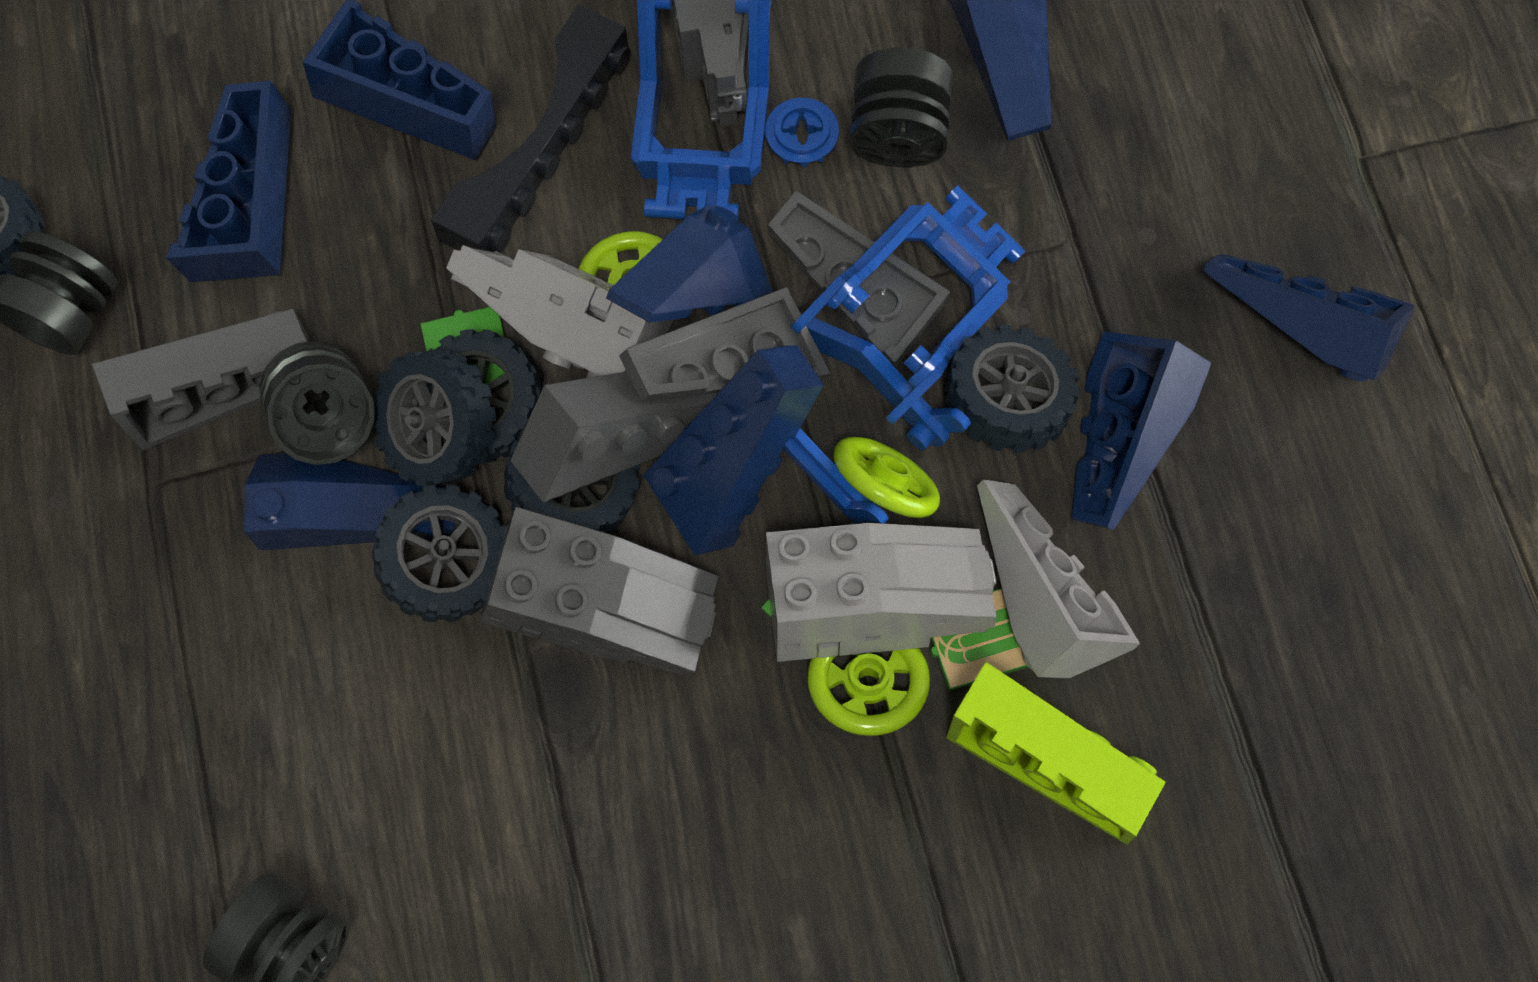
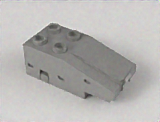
(555, 307)
(875, 588)

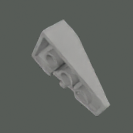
(1049, 604)

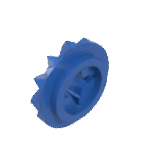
(819, 122)

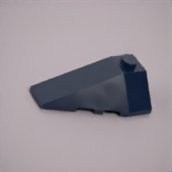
(1012, 59)
(696, 266)
(1341, 328)
(1137, 407)
(322, 503)

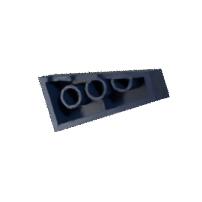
(396, 83)
(240, 190)
(731, 447)

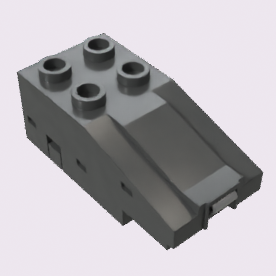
(715, 49)
(599, 594)

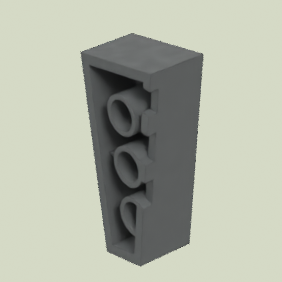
(193, 379)
(596, 430)

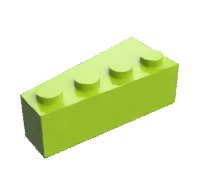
(1054, 755)

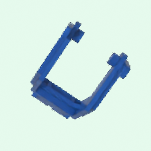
(690, 175)
(963, 248)
(927, 424)

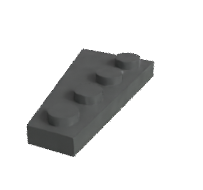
(900, 296)
(713, 350)

